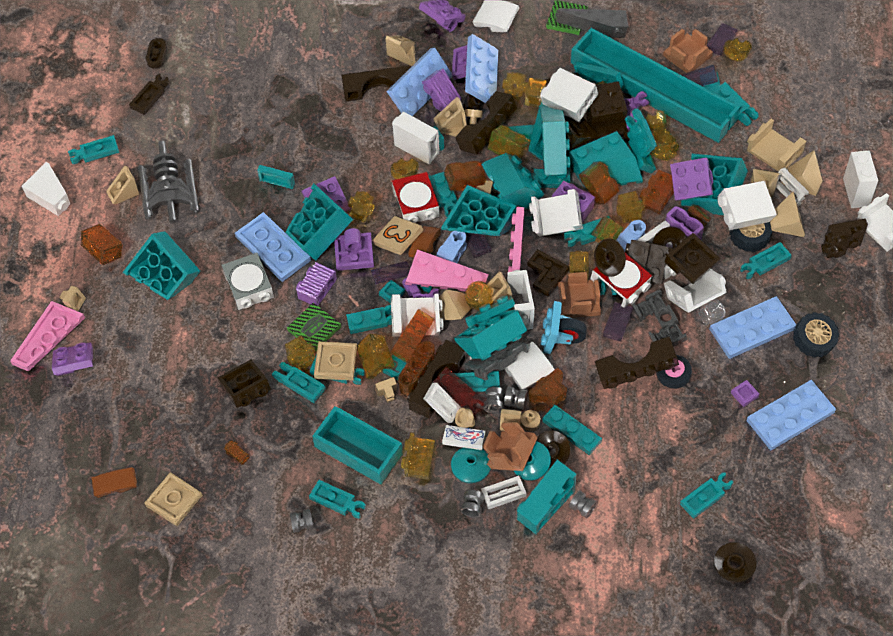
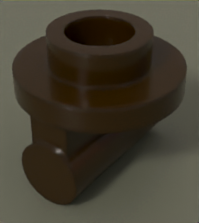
(471, 102)

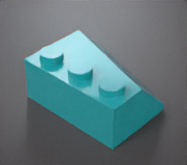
(554, 141)
(613, 153)
(726, 173)
(512, 180)
(489, 212)
(317, 223)
(162, 266)
(491, 334)

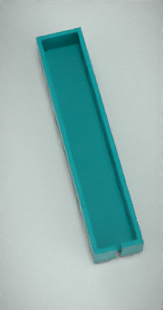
(664, 88)

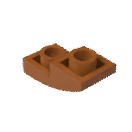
(425, 241)
(114, 481)

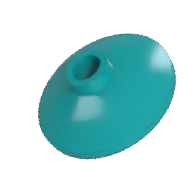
(538, 465)
(470, 472)

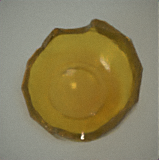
(737, 50)
(656, 121)
(404, 168)
(478, 294)

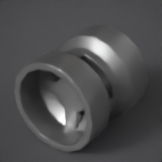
(519, 395)
(494, 400)
(472, 503)
(584, 505)
(301, 520)

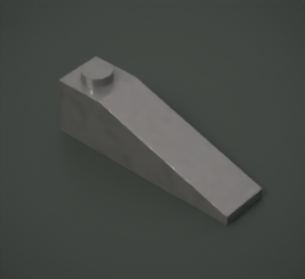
(608, 22)

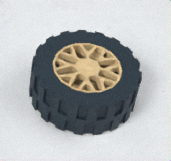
(752, 237)
(816, 334)

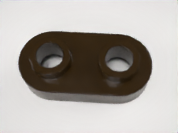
(156, 53)

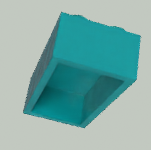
(357, 445)

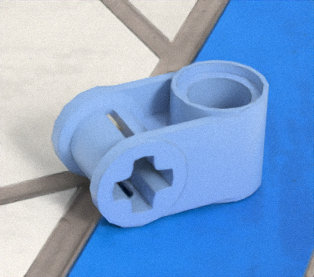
(633, 232)
(453, 247)

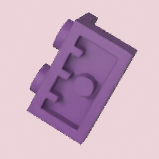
(459, 62)

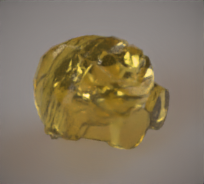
(666, 144)

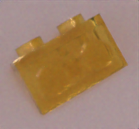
(507, 141)
(374, 355)
(418, 457)

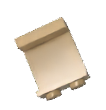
(774, 148)

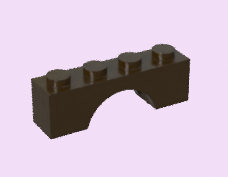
(357, 84)
(476, 136)
(447, 355)
(659, 358)

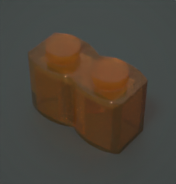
(463, 174)
(599, 183)

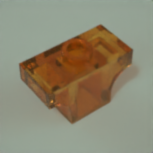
(549, 390)

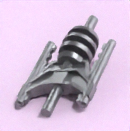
(168, 188)

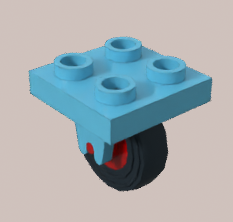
(561, 329)

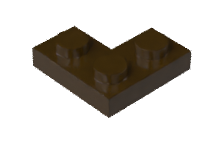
(551, 271)

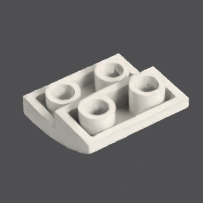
(496, 15)
(529, 367)

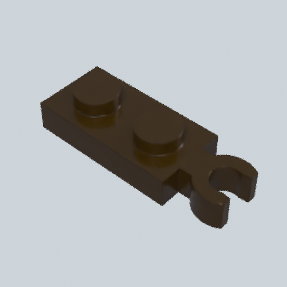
(149, 95)

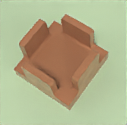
(688, 51)
(579, 296)
(510, 449)

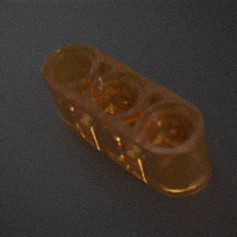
(412, 335)
(417, 359)

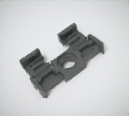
(658, 307)
(483, 368)

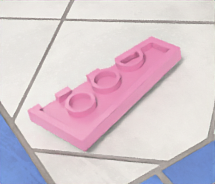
(517, 237)
(438, 272)
(48, 331)

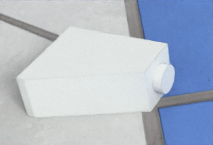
(46, 190)

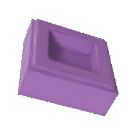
(745, 393)

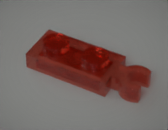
(457, 389)

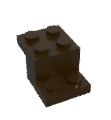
(608, 111)

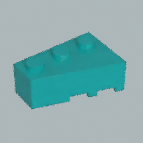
(547, 497)

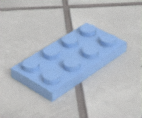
(481, 68)
(408, 90)
(273, 247)
(752, 327)
(791, 415)

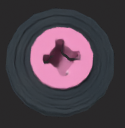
(674, 378)

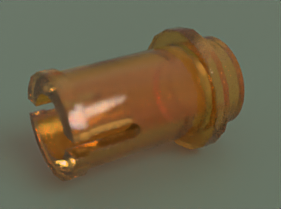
(696, 213)
(236, 452)

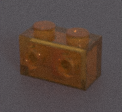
(658, 192)
(101, 244)

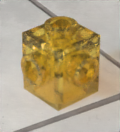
(518, 79)
(361, 206)
(629, 207)
(300, 353)

